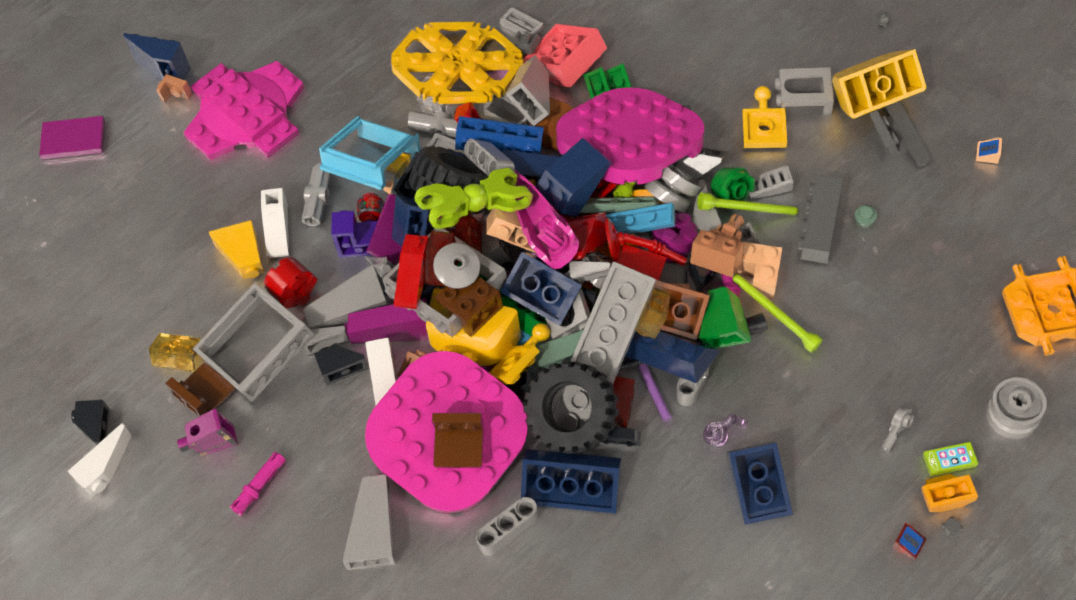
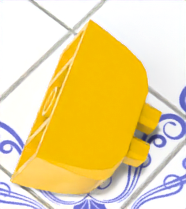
(878, 82)
(487, 345)

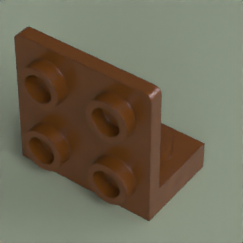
(471, 304)
(201, 390)
(458, 440)

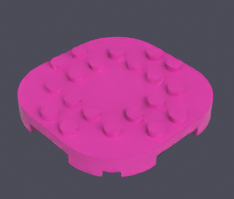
(634, 131)
(403, 436)

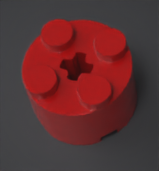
(290, 283)

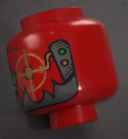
(369, 207)

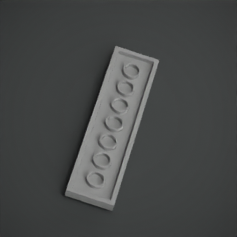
(604, 339)

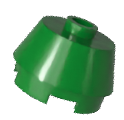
(732, 184)

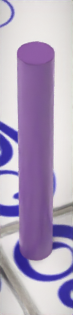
(655, 393)

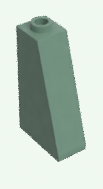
(556, 351)

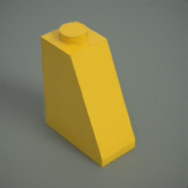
(240, 248)

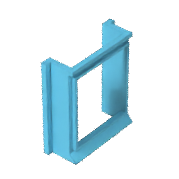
(360, 169)

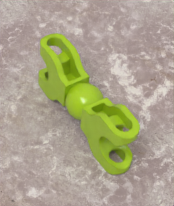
(456, 202)

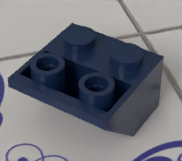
(409, 219)

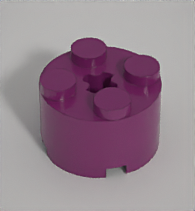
(679, 237)

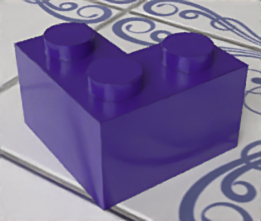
(349, 236)

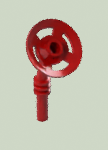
(616, 239)

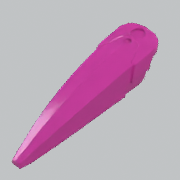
(545, 229)

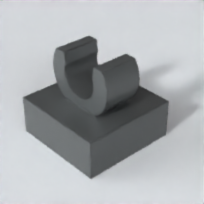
(527, 42)

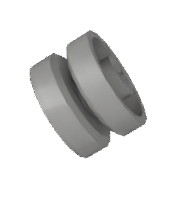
(674, 187)
(1016, 408)

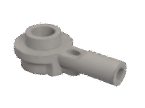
(902, 419)

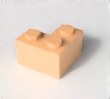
(762, 264)

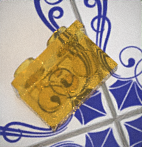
(173, 352)

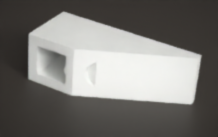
(275, 222)

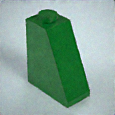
(724, 320)

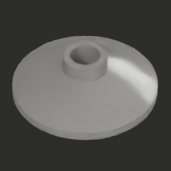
(455, 276)

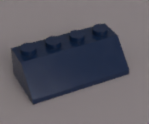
(673, 354)
(571, 480)

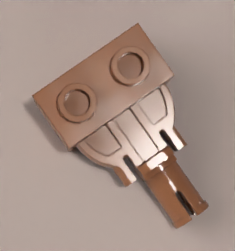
(719, 248)

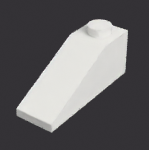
(99, 465)

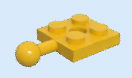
(772, 117)
(520, 357)

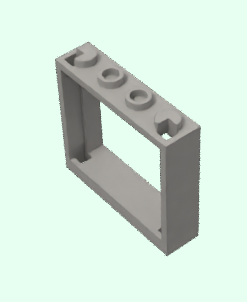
(488, 269)
(274, 360)

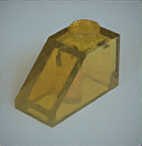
(653, 314)

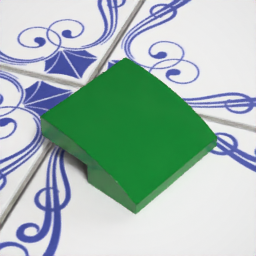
(603, 81)

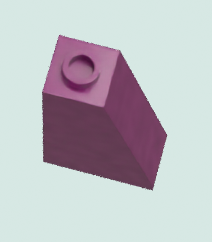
(386, 322)

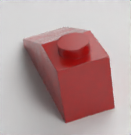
(411, 271)

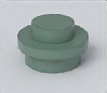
(865, 215)

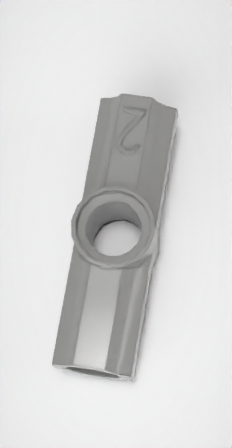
(439, 123)
(316, 196)

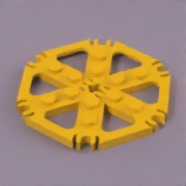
(456, 62)

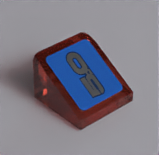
(909, 542)

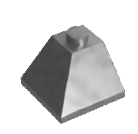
(702, 163)

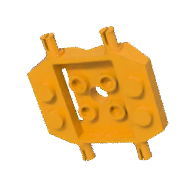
(1028, 304)

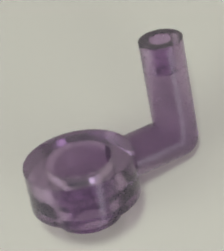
(721, 430)

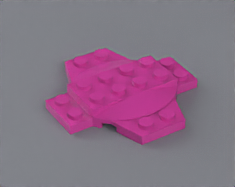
(244, 110)

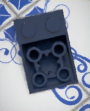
(158, 56)

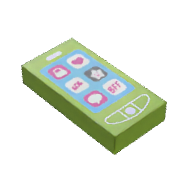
(950, 459)

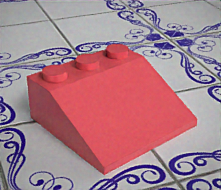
(568, 52)

